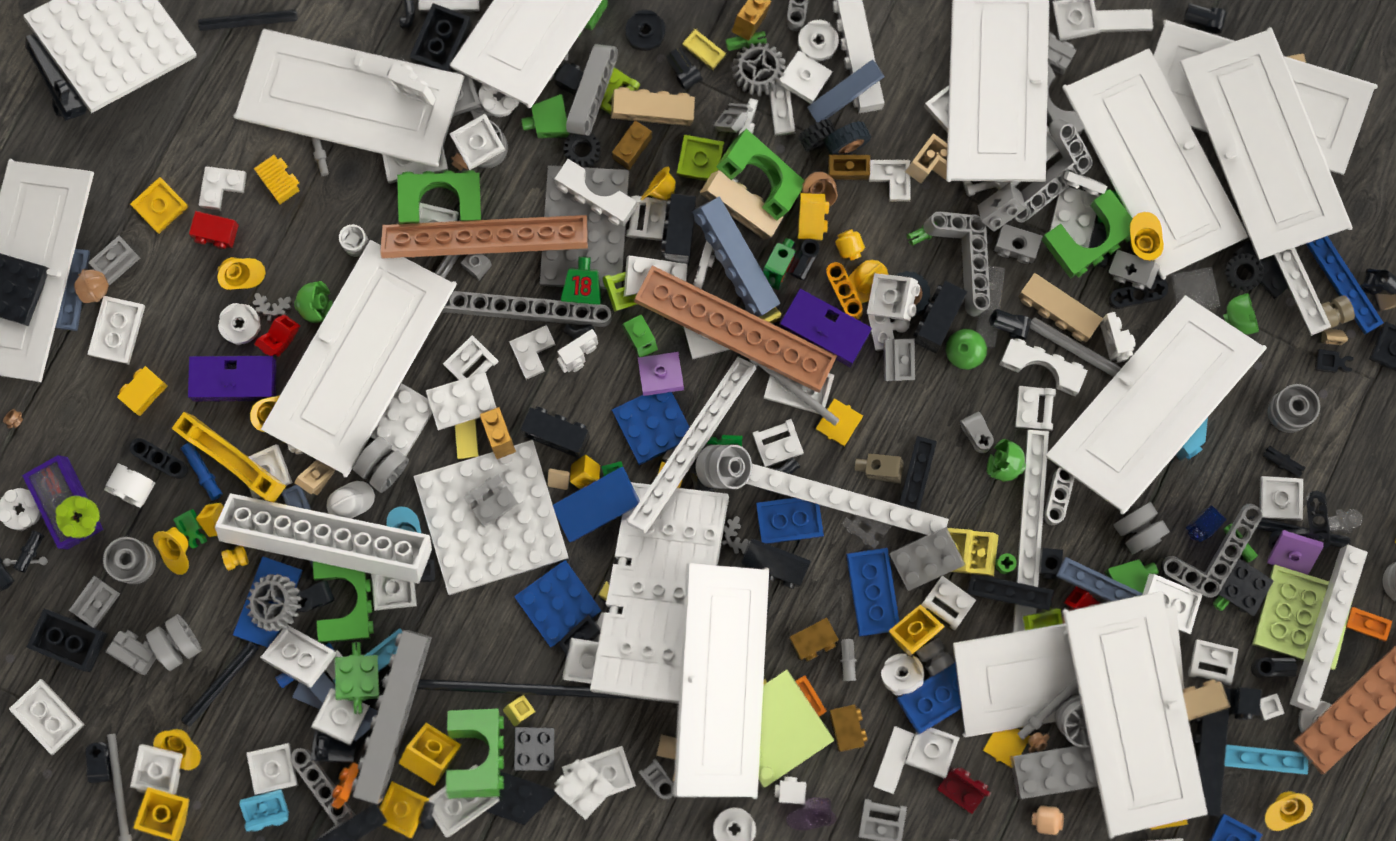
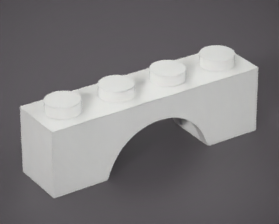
(617, 206)
(1067, 375)

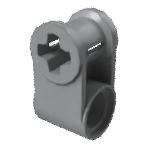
(976, 429)
(657, 779)

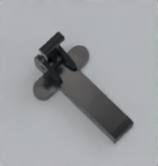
(64, 97)

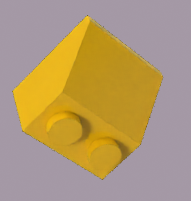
(915, 630)
(429, 753)
(162, 814)

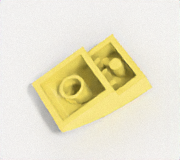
(976, 550)

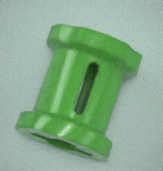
(1010, 559)

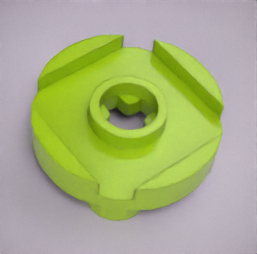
(87, 522)

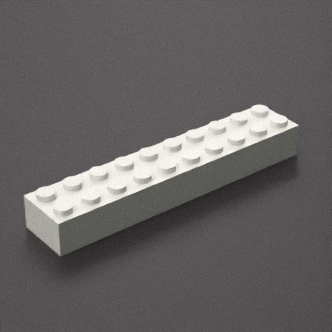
(324, 538)

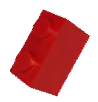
(213, 230)

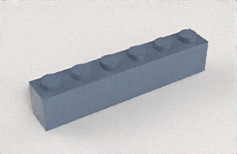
(735, 257)

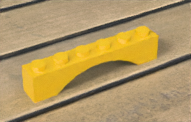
(229, 456)

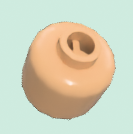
(1048, 820)

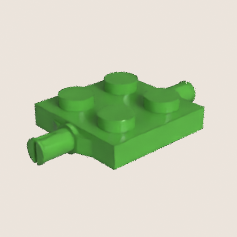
(356, 678)

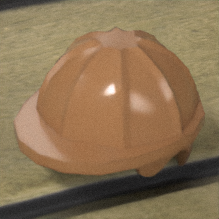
(821, 184)
(91, 286)

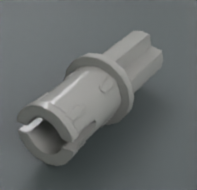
(848, 660)

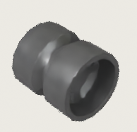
(934, 657)

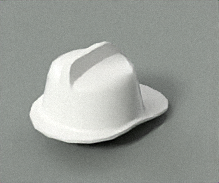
(351, 499)

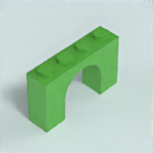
(784, 181)
(413, 187)
(1075, 258)
(356, 624)
(485, 779)

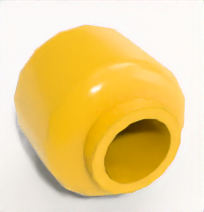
(850, 244)

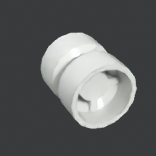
(353, 240)

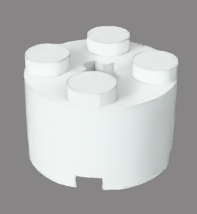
(129, 485)

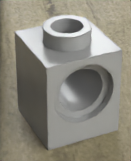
(476, 265)

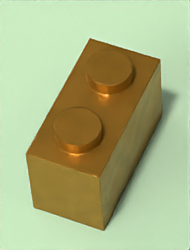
(750, 18)
(632, 145)
(849, 167)
(497, 433)
(814, 639)
(847, 728)

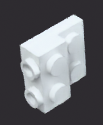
(407, 83)
(893, 297)
(1118, 343)
(572, 355)
(156, 769)
(583, 788)

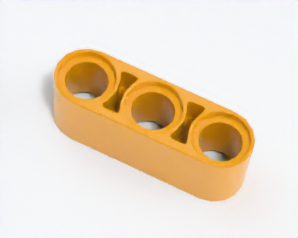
(841, 281)

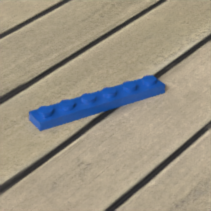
(1345, 283)

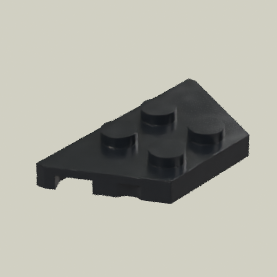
(520, 799)

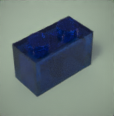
(1205, 524)

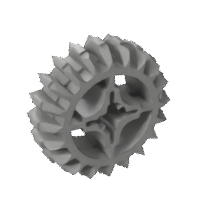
(744, 62)
(275, 589)

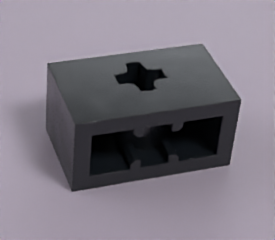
(1245, 703)

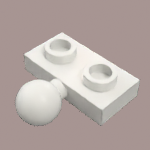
(883, 328)

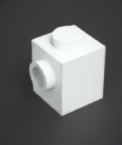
(790, 791)

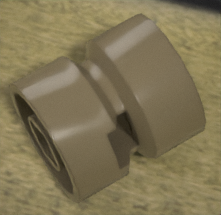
(1338, 311)

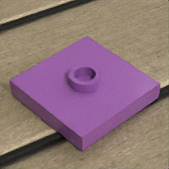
(660, 373)
(1295, 552)

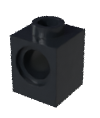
(1053, 554)

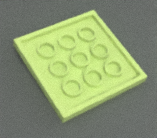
(1292, 613)
(788, 729)

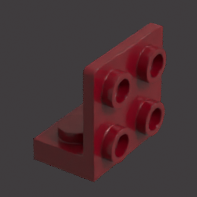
(963, 790)

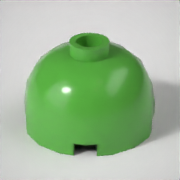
(313, 302)
(1241, 315)
(966, 349)
(1007, 461)

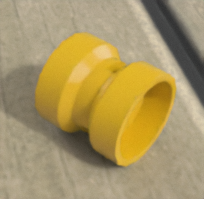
(234, 557)

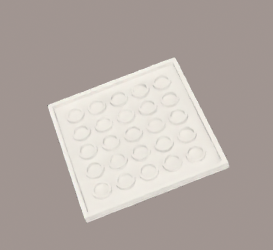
(109, 45)
(510, 545)

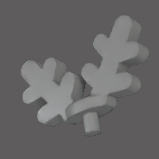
(278, 310)
(730, 532)

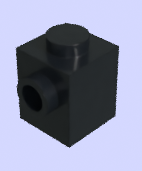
(568, 77)

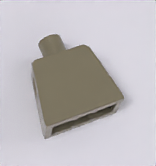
(889, 471)

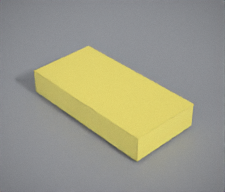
(704, 49)
(466, 440)

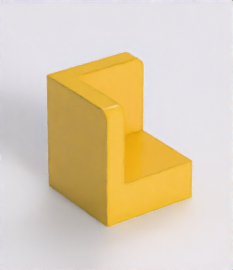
(584, 472)
(208, 518)

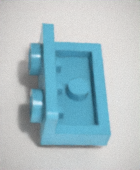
(264, 810)

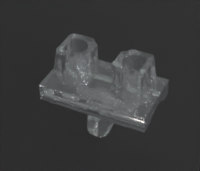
(1345, 520)

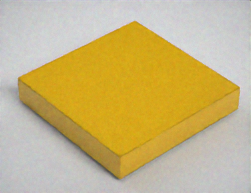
(159, 205)
(402, 809)

